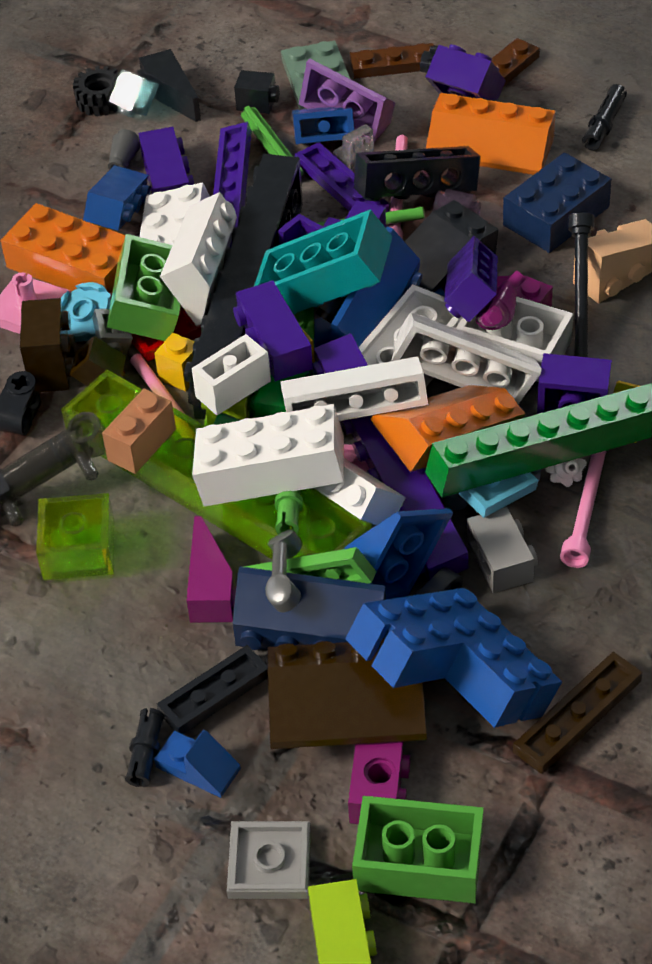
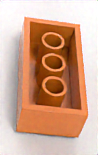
(62, 249)

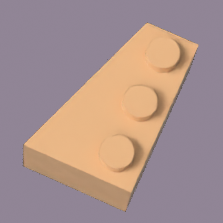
(618, 259)

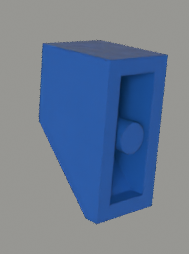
(321, 124)

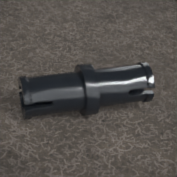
(144, 747)

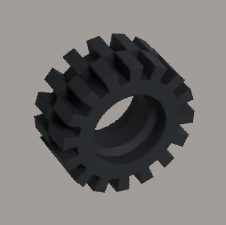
(94, 90)

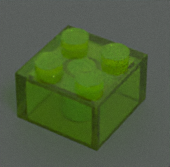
(75, 536)

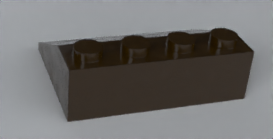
(337, 698)

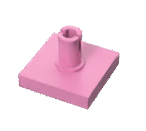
(23, 289)

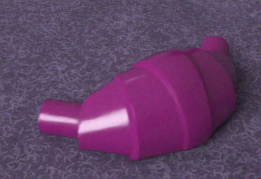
(501, 308)

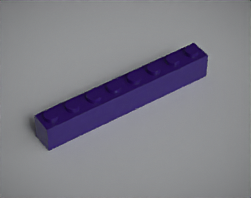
(385, 463)

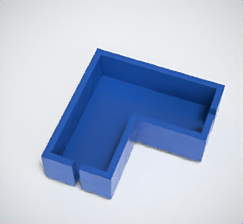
(459, 641)

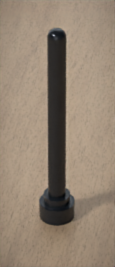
(581, 226)

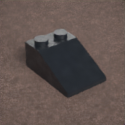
(443, 237)

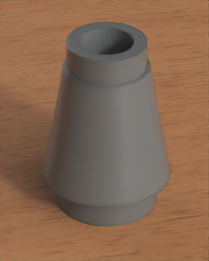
(123, 148)

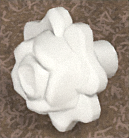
(567, 472)

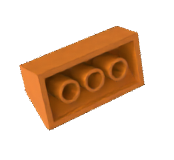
(500, 132)
(446, 416)

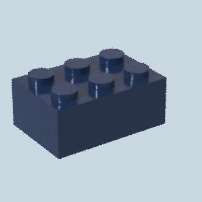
(544, 201)

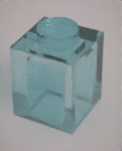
(133, 94)

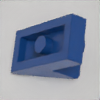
(198, 762)

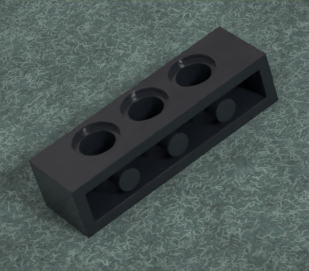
(374, 167)

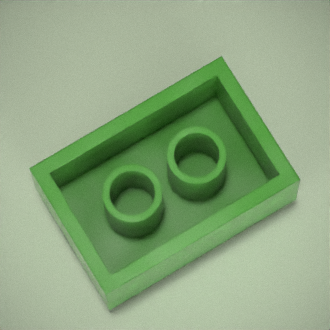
(139, 296)
(418, 849)

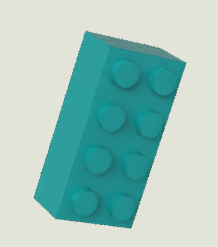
(328, 262)

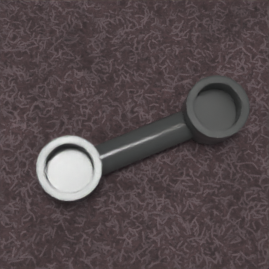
(279, 588)

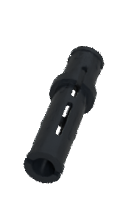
(602, 123)

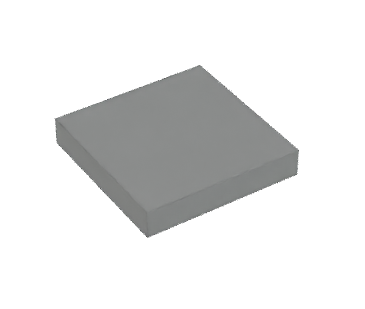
(269, 860)

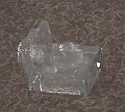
(355, 142)

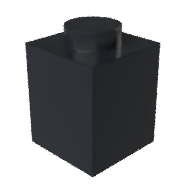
(256, 90)

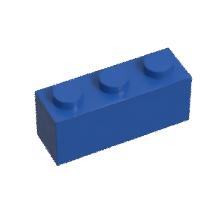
(116, 197)

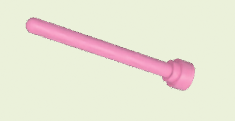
(576, 549)

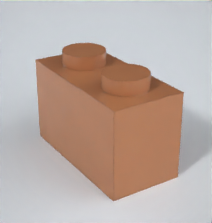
(139, 431)

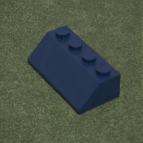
(322, 614)

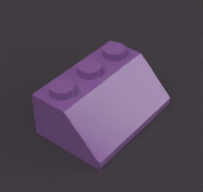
(332, 90)

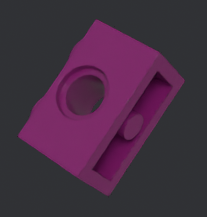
(375, 763)

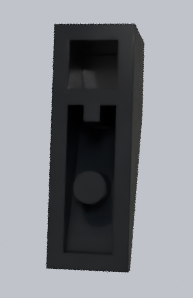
(173, 86)

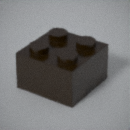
(47, 344)

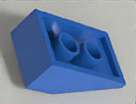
(402, 547)

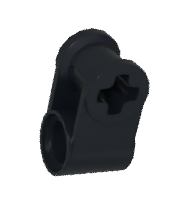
(19, 403)

